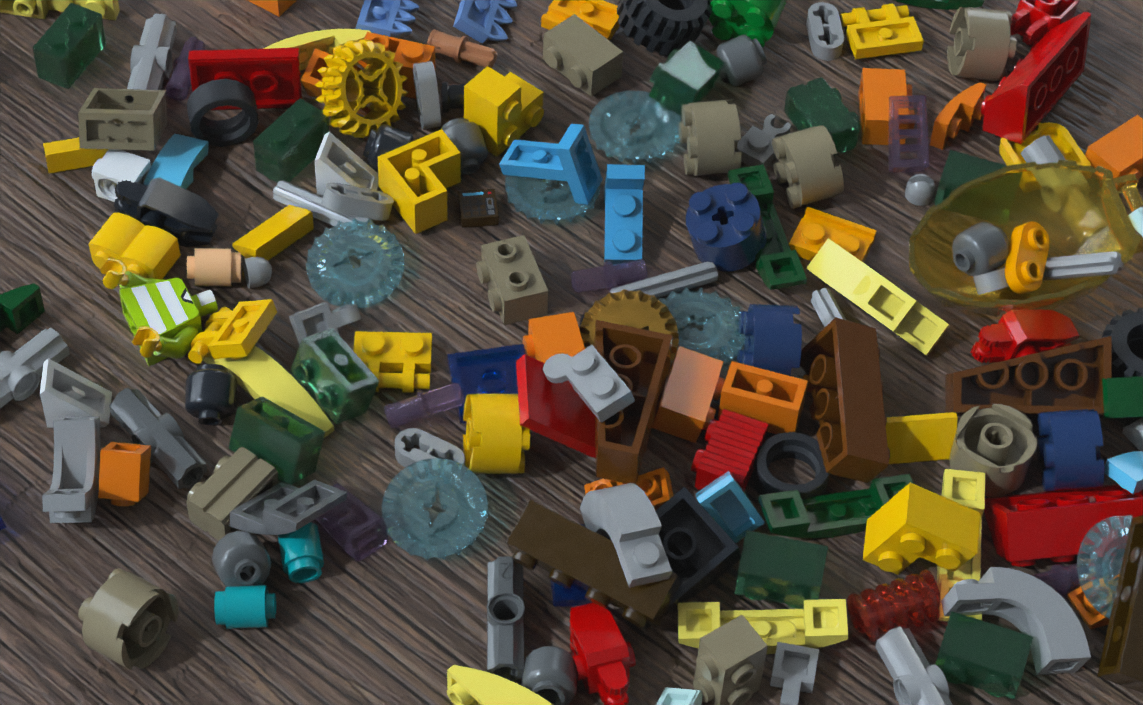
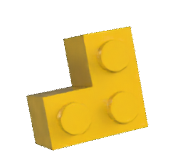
(502, 107)
(418, 178)
(921, 526)

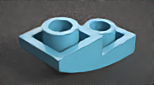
(178, 160)
(1127, 470)

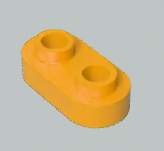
(1027, 257)

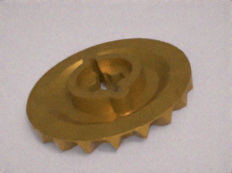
(631, 310)

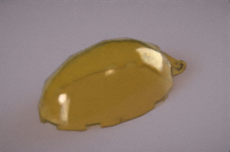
(1070, 201)

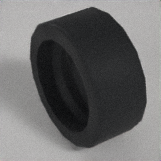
(217, 94)
(790, 446)

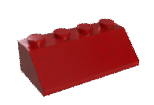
(1038, 81)
(1053, 522)

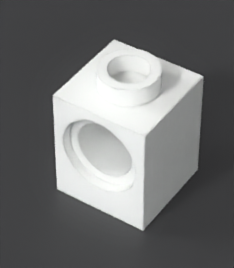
(114, 168)

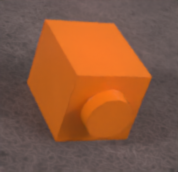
(124, 473)

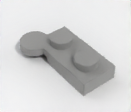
(592, 381)

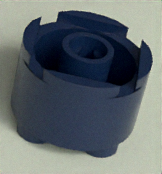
(726, 226)
(770, 338)
(1070, 450)

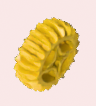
(373, 87)

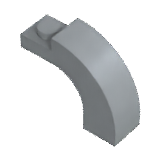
(75, 470)
(632, 524)
(1034, 608)

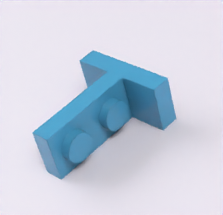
(568, 161)
(623, 213)

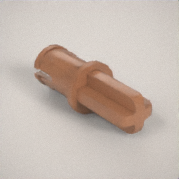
(462, 49)

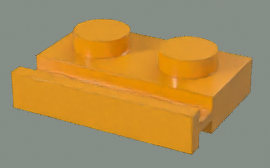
(596, 13)
(819, 226)

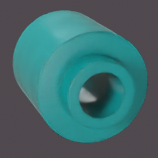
(302, 553)
(245, 606)

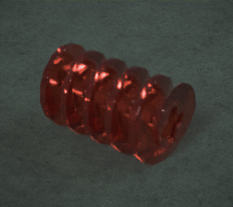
(895, 604)

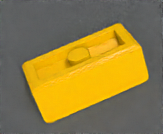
(68, 155)
(276, 233)
(921, 437)

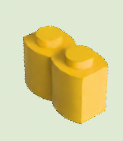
(141, 248)

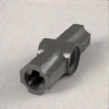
(164, 435)
(505, 600)

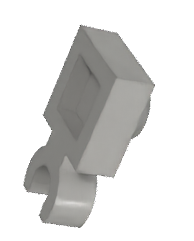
(757, 143)

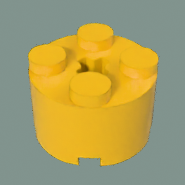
(494, 435)

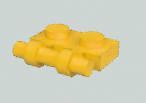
(881, 31)
(233, 332)
(396, 353)

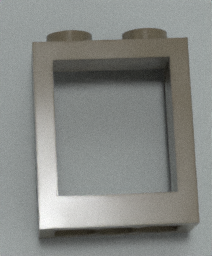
(115, 123)

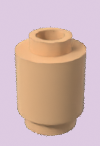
(214, 267)

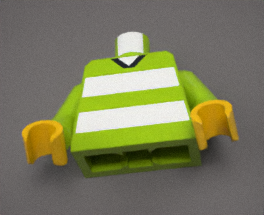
(158, 311)

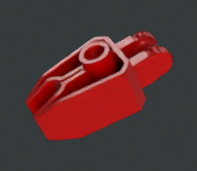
(1037, 17)
(1023, 334)
(600, 653)

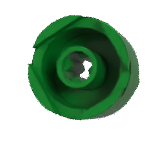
(745, 17)

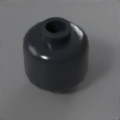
(384, 140)
(211, 394)

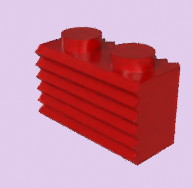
(730, 447)

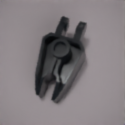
(168, 208)

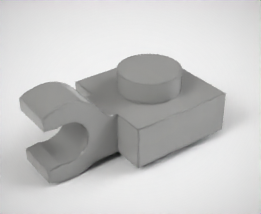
(322, 318)
(794, 671)

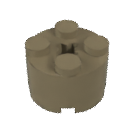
(980, 43)
(710, 136)
(807, 166)
(997, 444)
(128, 619)

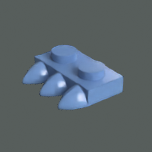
(387, 17)
(482, 19)

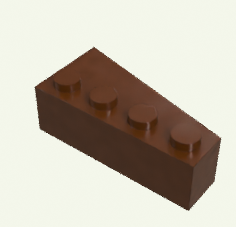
(642, 364)
(1036, 382)
(847, 399)

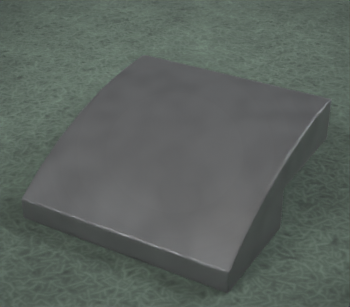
(285, 508)

